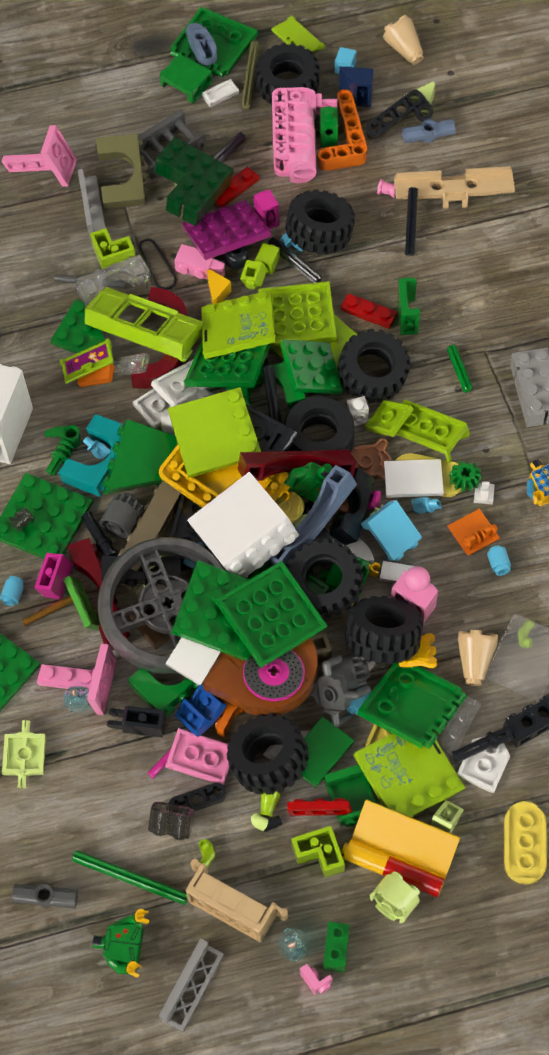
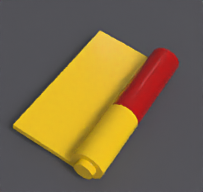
(400, 844)

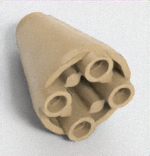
(404, 39)
(476, 654)

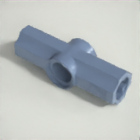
(428, 131)

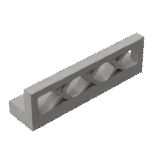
(91, 202)
(183, 982)

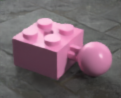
(417, 590)

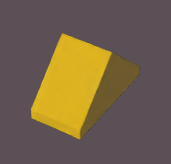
(218, 286)

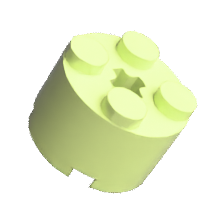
(395, 897)

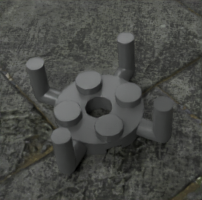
(340, 691)

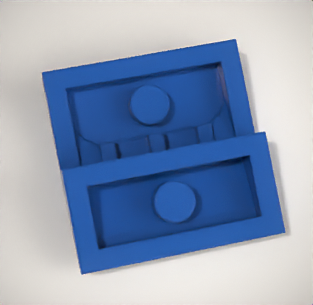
(200, 711)

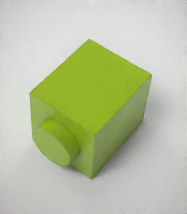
(269, 256)

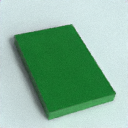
(325, 749)

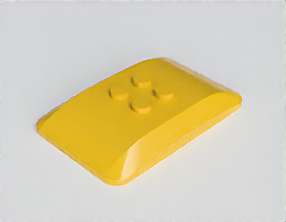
(208, 486)

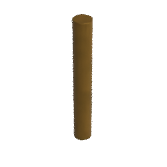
(47, 610)

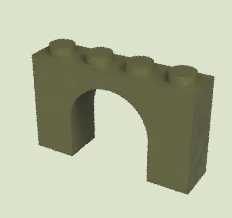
(133, 191)

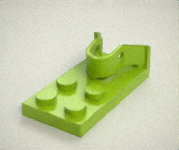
(433, 429)

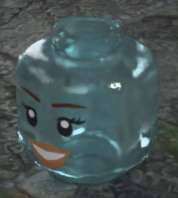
(76, 699)
(293, 944)

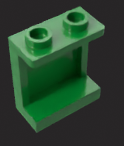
(187, 77)
(408, 318)
(352, 786)

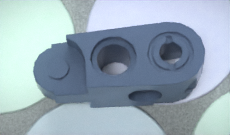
(201, 44)

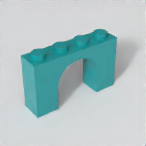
(91, 477)

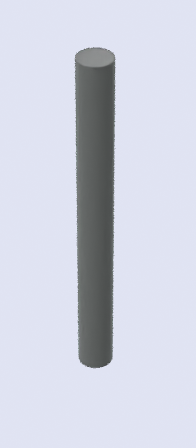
(72, 279)

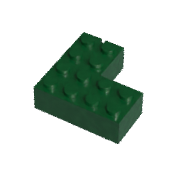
(198, 179)

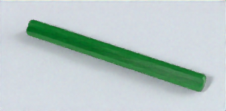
(130, 877)

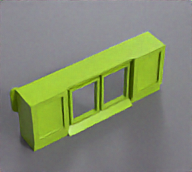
(173, 337)

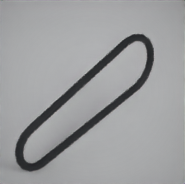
(175, 279)

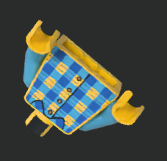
(538, 483)

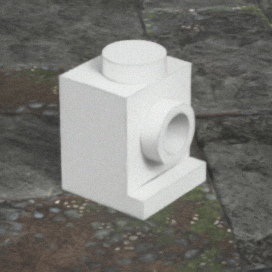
(359, 410)

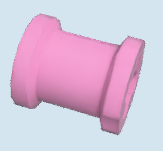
(386, 188)

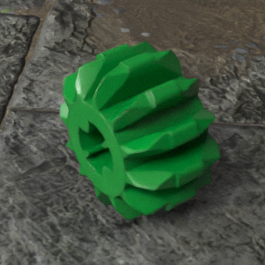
(472, 476)

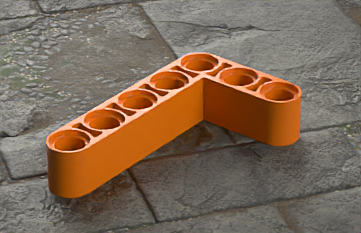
(355, 151)

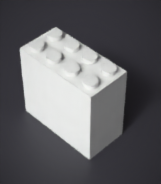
(14, 410)
(243, 527)

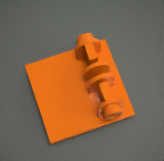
(474, 532)

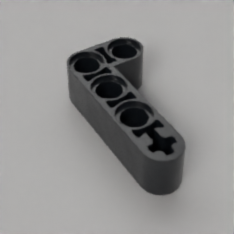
(396, 117)

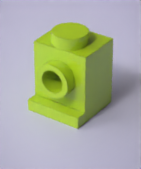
(253, 274)

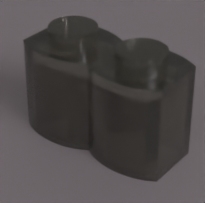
(170, 820)

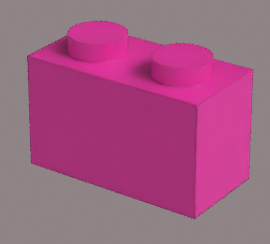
(267, 208)
(51, 576)

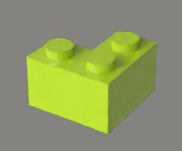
(111, 251)
(321, 846)

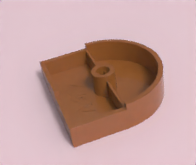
(227, 683)

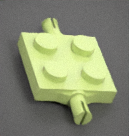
(24, 754)

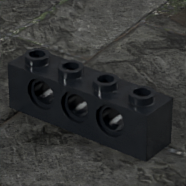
(529, 713)

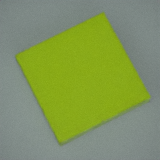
(388, 418)

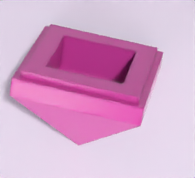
(374, 500)

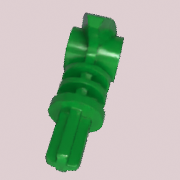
(65, 446)

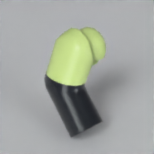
(265, 824)

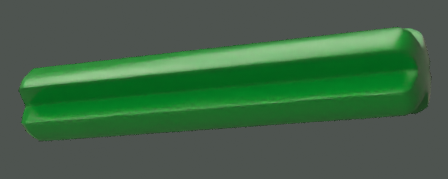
(459, 368)

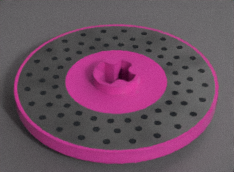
(283, 685)

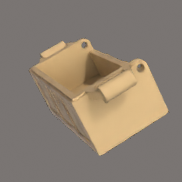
(230, 904)

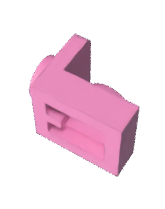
(311, 977)

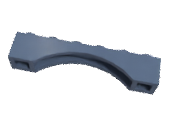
(333, 493)

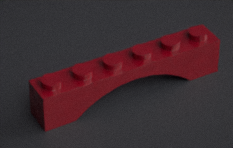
(270, 463)
(85, 561)

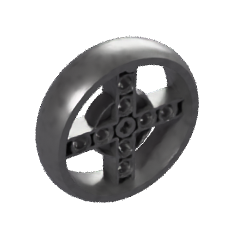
(148, 555)

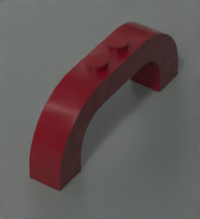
(167, 363)

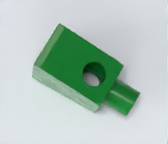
(329, 120)

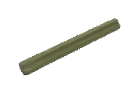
(250, 75)

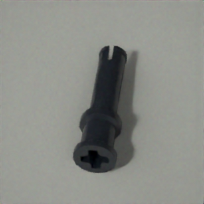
(103, 543)
(491, 738)

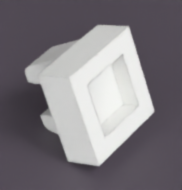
(484, 493)

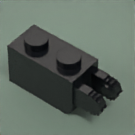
(139, 721)

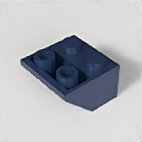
(359, 82)

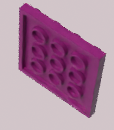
(226, 230)

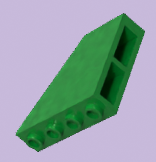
(137, 457)

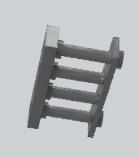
(164, 130)

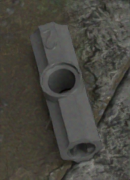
(58, 896)

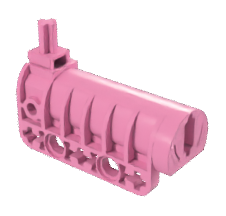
(298, 117)

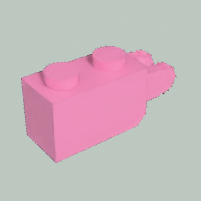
(191, 262)

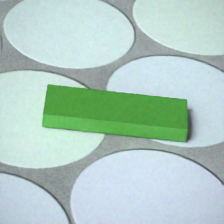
(82, 603)

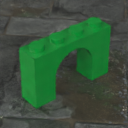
(282, 379)
(159, 695)

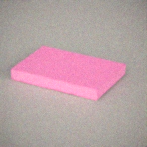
(199, 757)

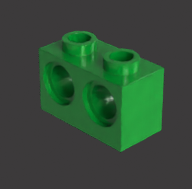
(336, 947)

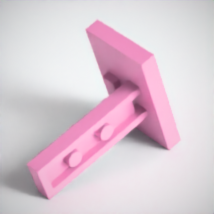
(54, 156)
(96, 680)

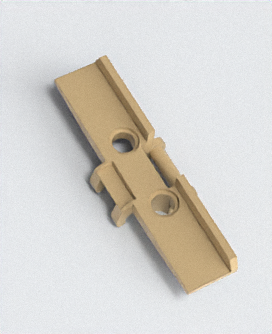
(455, 188)

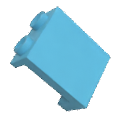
(392, 530)

